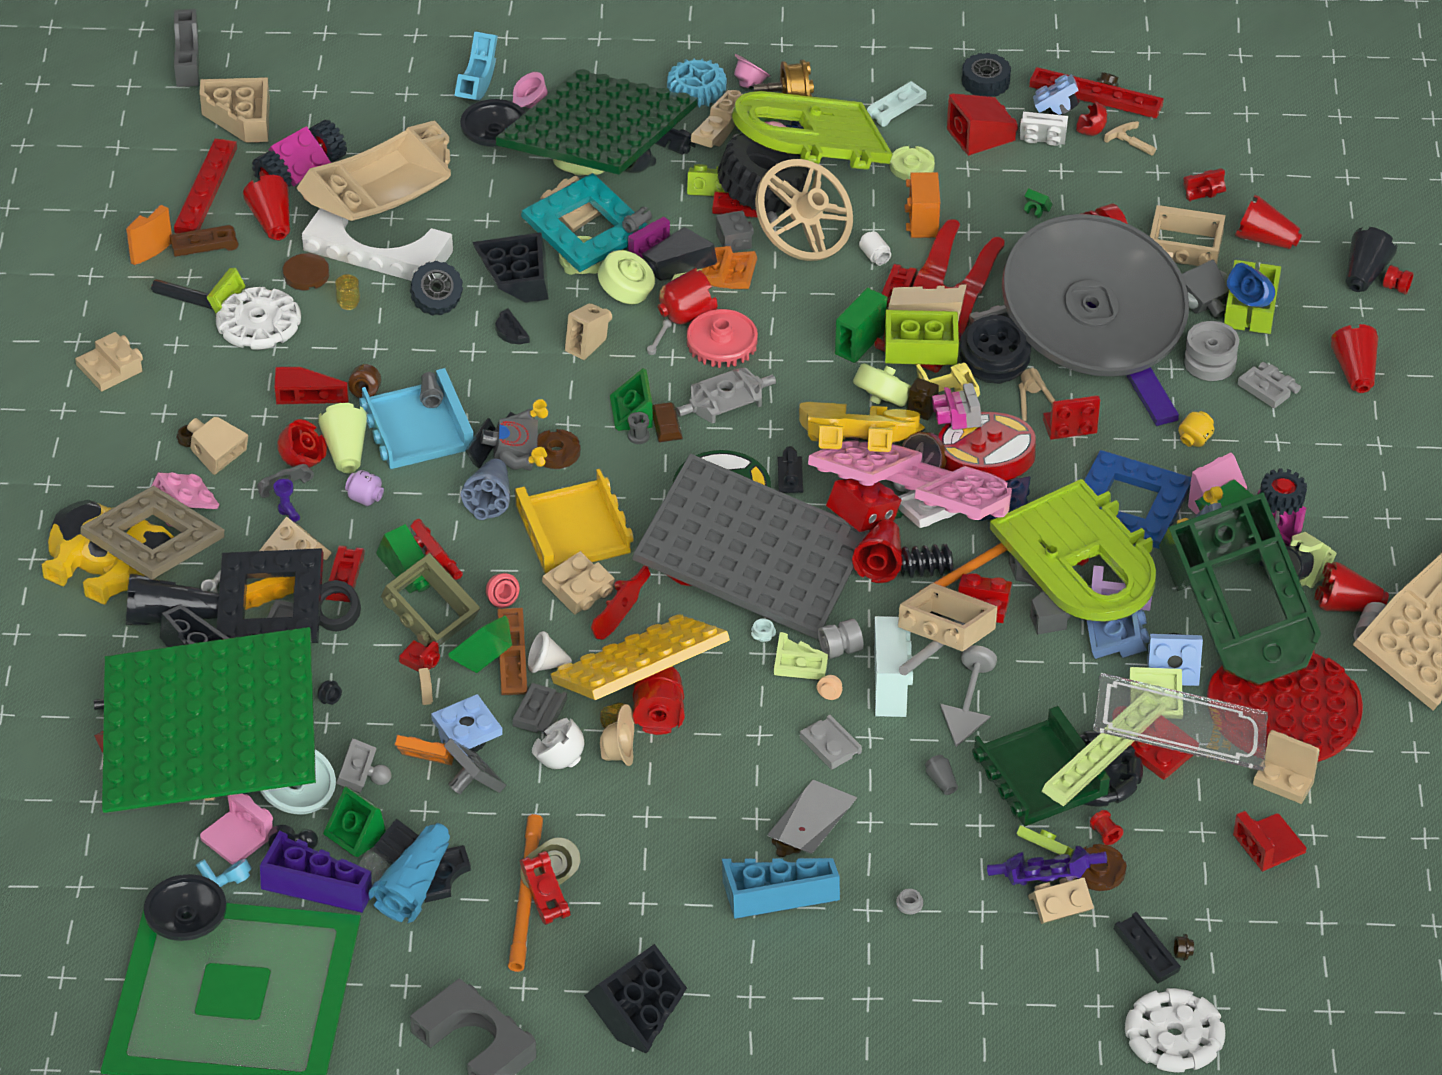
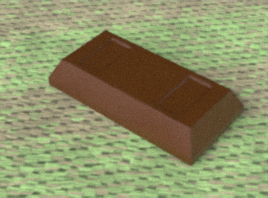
(666, 422)

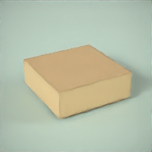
(425, 686)

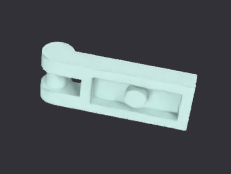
(896, 103)

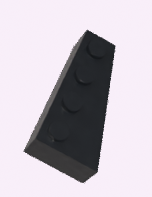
(184, 627)

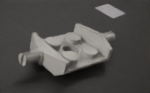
(709, 400)

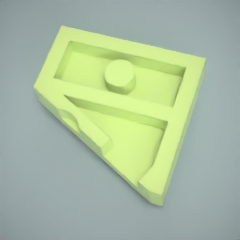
(799, 660)

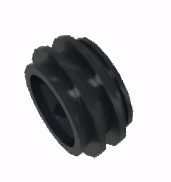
(987, 352)

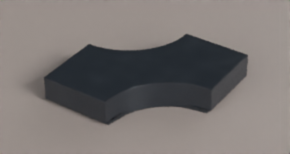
(452, 865)

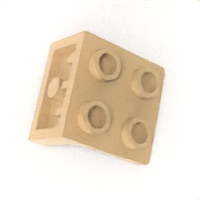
(292, 536)
(1288, 767)

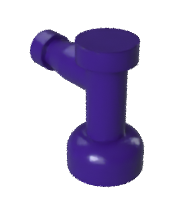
(284, 488)

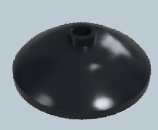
(487, 119)
(185, 907)

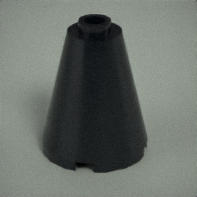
(1368, 257)

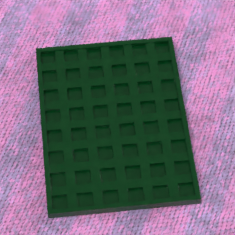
(597, 121)

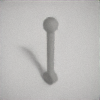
(651, 350)

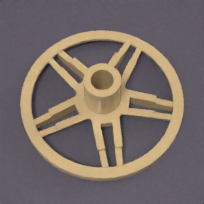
(804, 209)

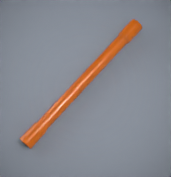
(518, 948)

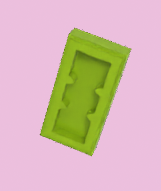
(228, 285)
(1045, 840)

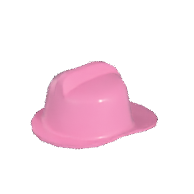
(749, 73)
(529, 90)

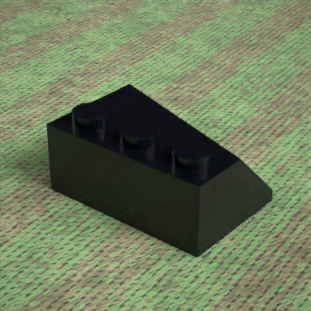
(517, 265)
(638, 998)

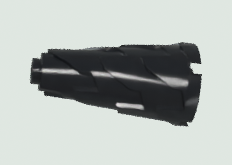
(151, 598)

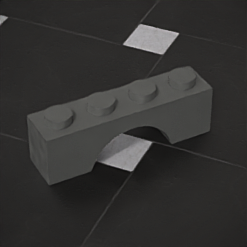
(187, 48)
(1044, 612)

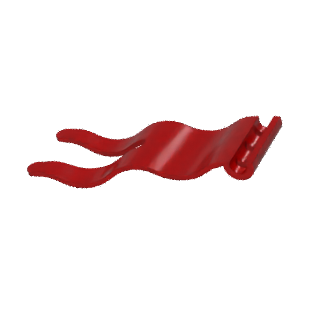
(935, 270)

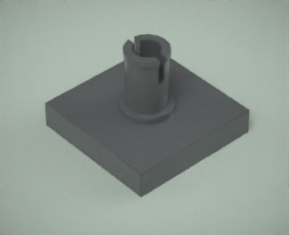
(473, 768)

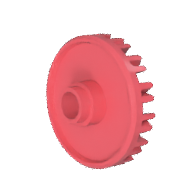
(722, 337)

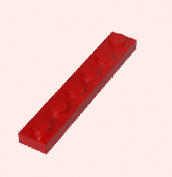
(1104, 94)
(205, 186)

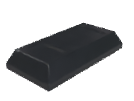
(476, 451)

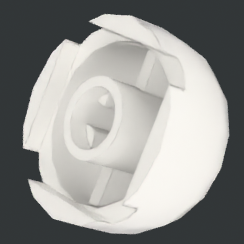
(561, 745)

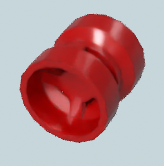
(1398, 279)

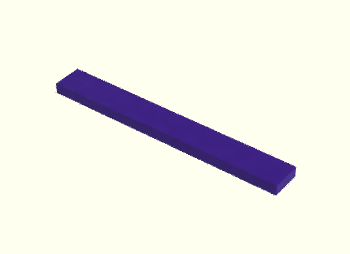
(1152, 394)

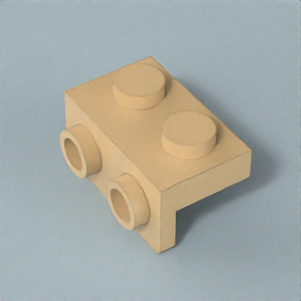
(1062, 899)

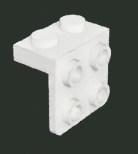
(1043, 128)

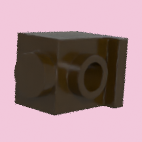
(921, 397)

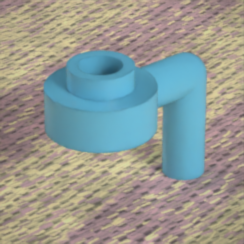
(237, 872)

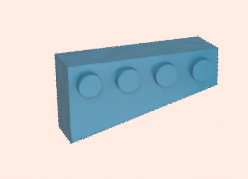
(779, 884)

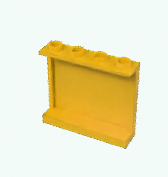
(574, 521)

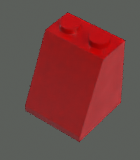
(979, 122)

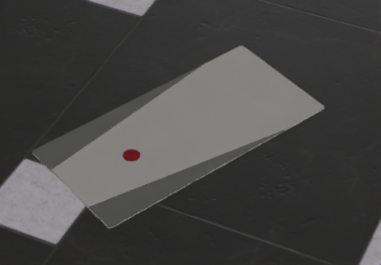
(812, 816)

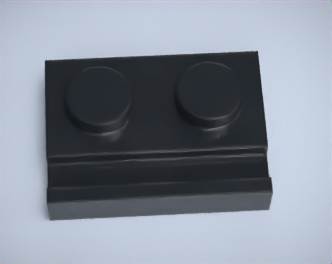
(394, 841)

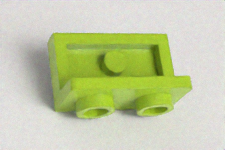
(703, 181)

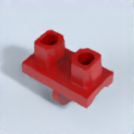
(1204, 184)

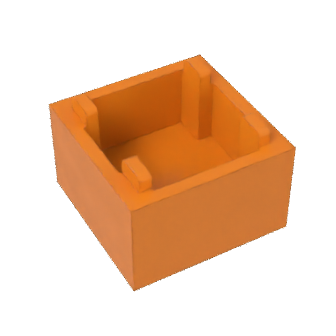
(923, 204)

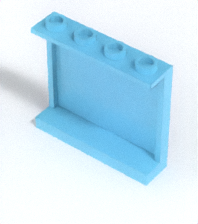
(413, 432)

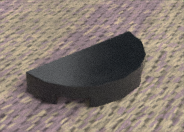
(510, 329)

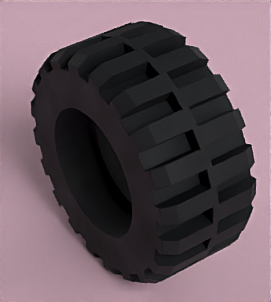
(746, 164)

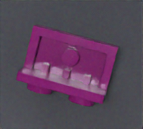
(649, 236)

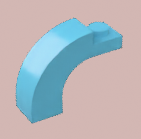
(480, 68)

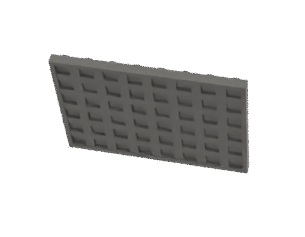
(751, 546)

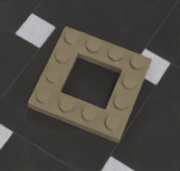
(109, 532)

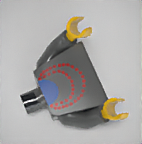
(517, 438)

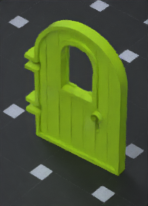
(830, 127)
(1072, 531)

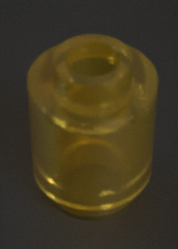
(347, 291)

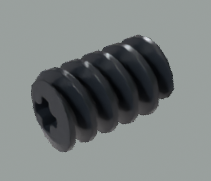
(926, 560)

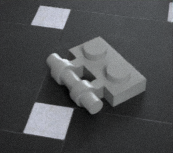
(1268, 384)

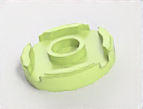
(911, 160)

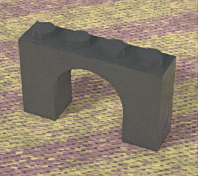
(463, 1006)

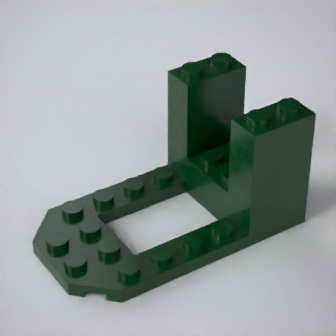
(1223, 537)

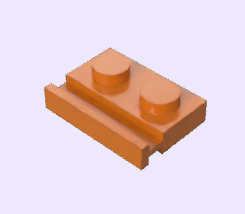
(424, 750)

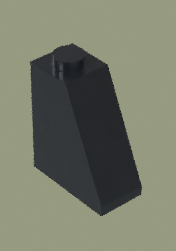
(680, 254)

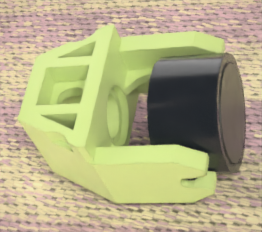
(1301, 550)

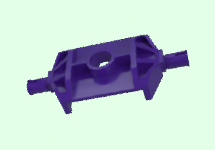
(1046, 870)

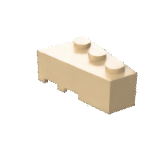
(928, 299)

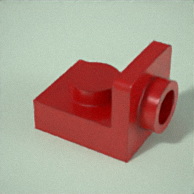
(418, 656)

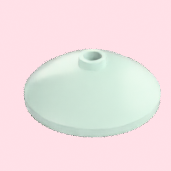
(306, 797)

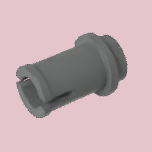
(632, 222)

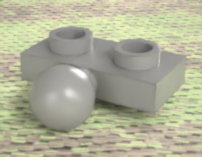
(358, 766)

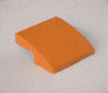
(149, 235)
(732, 269)

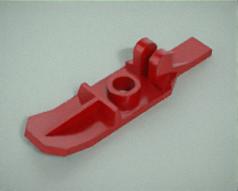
(620, 605)

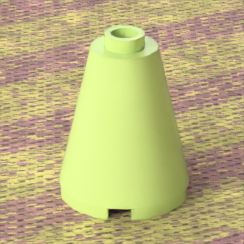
(344, 434)

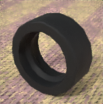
(353, 614)

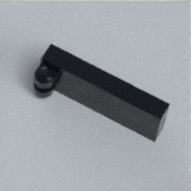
(1147, 948)

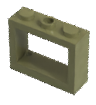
(445, 586)

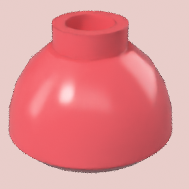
(502, 590)

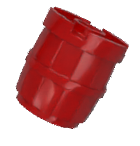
(659, 702)

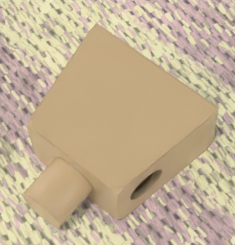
(586, 330)
(216, 442)

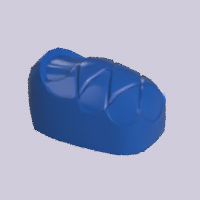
(1250, 286)

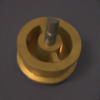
(793, 80)

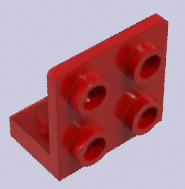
(1072, 417)
(1267, 840)

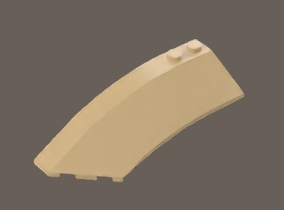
(382, 175)

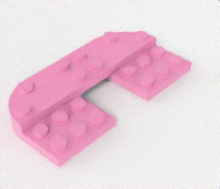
(957, 491)

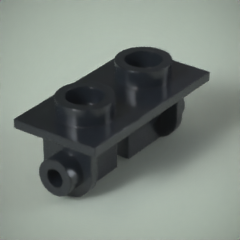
(679, 140)
(790, 471)

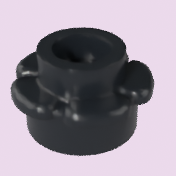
(329, 692)

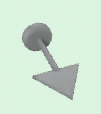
(962, 721)

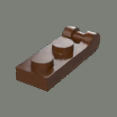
(204, 240)

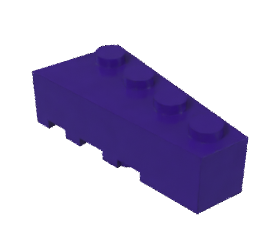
(313, 875)

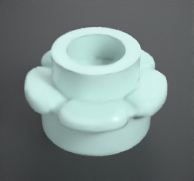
(763, 630)

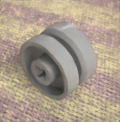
(1211, 350)

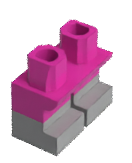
(958, 408)

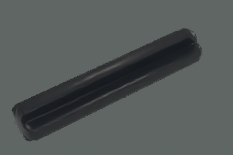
(180, 293)

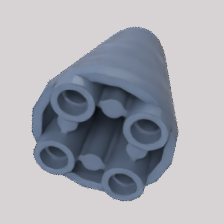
(487, 490)

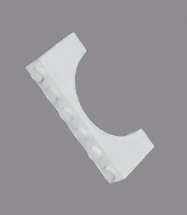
(328, 238)

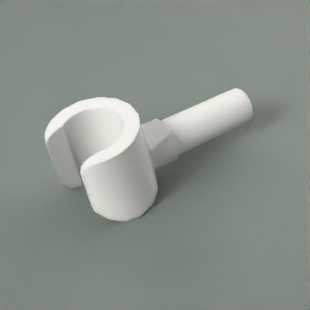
(211, 584)

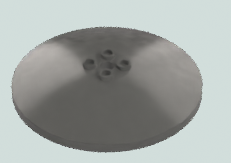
(1101, 262)

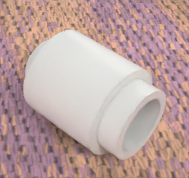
(875, 248)

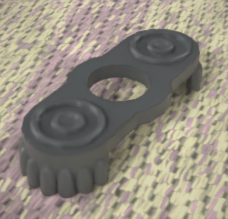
(300, 472)

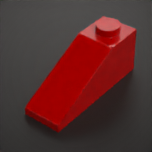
(305, 386)

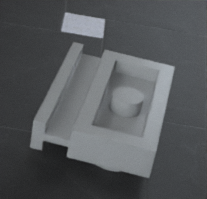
(830, 742)

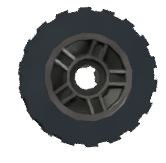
(986, 75)
(437, 275)

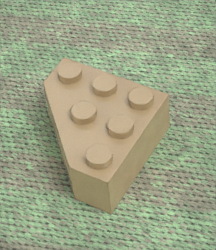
(238, 106)

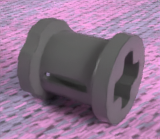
(638, 431)

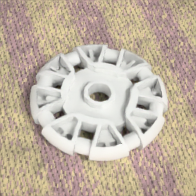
(243, 318)
(1178, 1017)

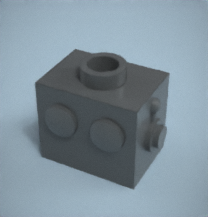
(734, 230)

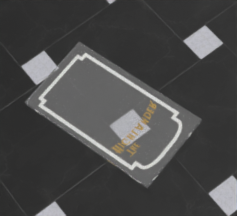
(1181, 721)

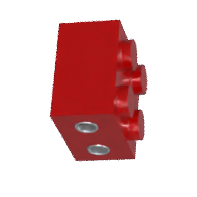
(862, 504)

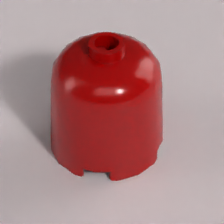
(686, 297)

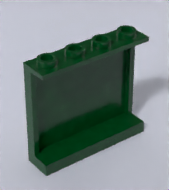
(1028, 760)

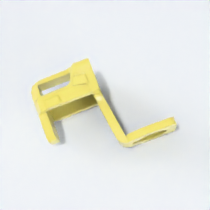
(959, 375)

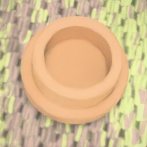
(830, 687)

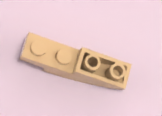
(719, 123)

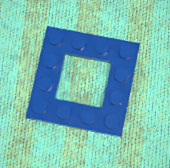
(1169, 485)

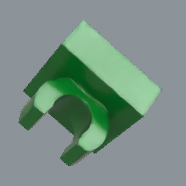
(1038, 201)

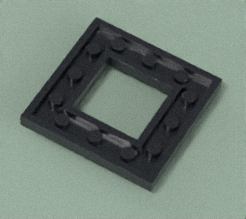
(237, 567)

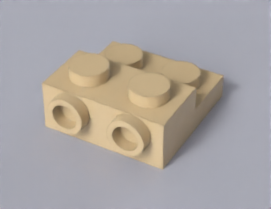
(579, 216)
(110, 361)
(579, 582)

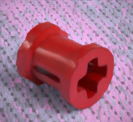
(1106, 827)

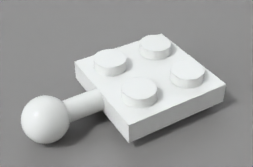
(919, 512)

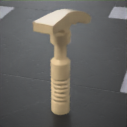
(1120, 133)

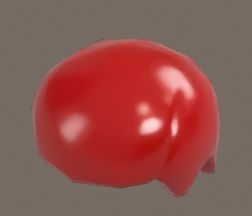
(1093, 122)

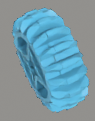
(699, 80)

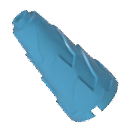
(407, 880)

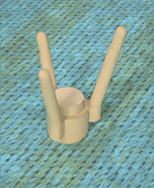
(1033, 383)

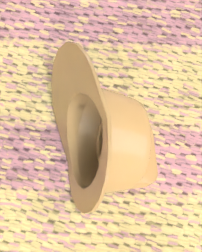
(617, 738)

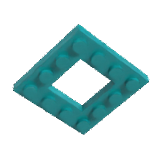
(545, 213)

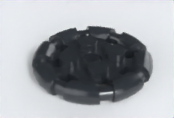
(1130, 773)

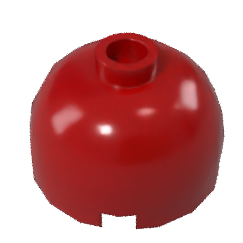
(301, 444)

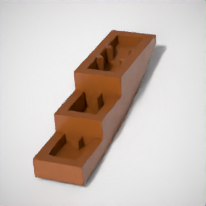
(513, 659)

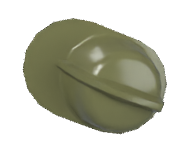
(563, 857)

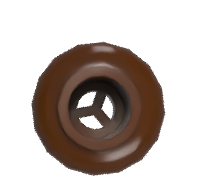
(364, 376)

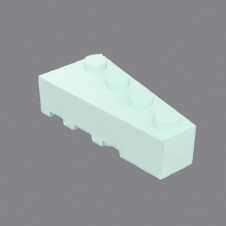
(891, 651)

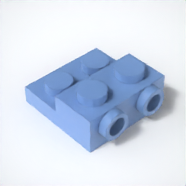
(1119, 635)

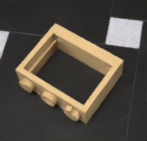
(1193, 223)
(916, 616)

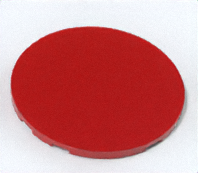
(1309, 705)

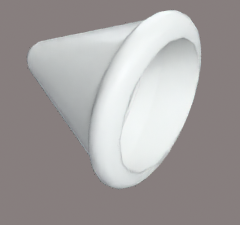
(546, 654)

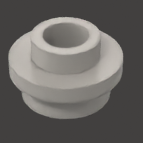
(909, 901)

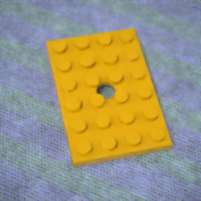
(623, 665)

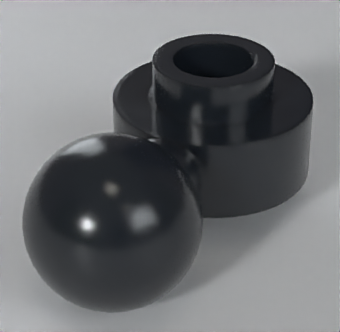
(306, 835)

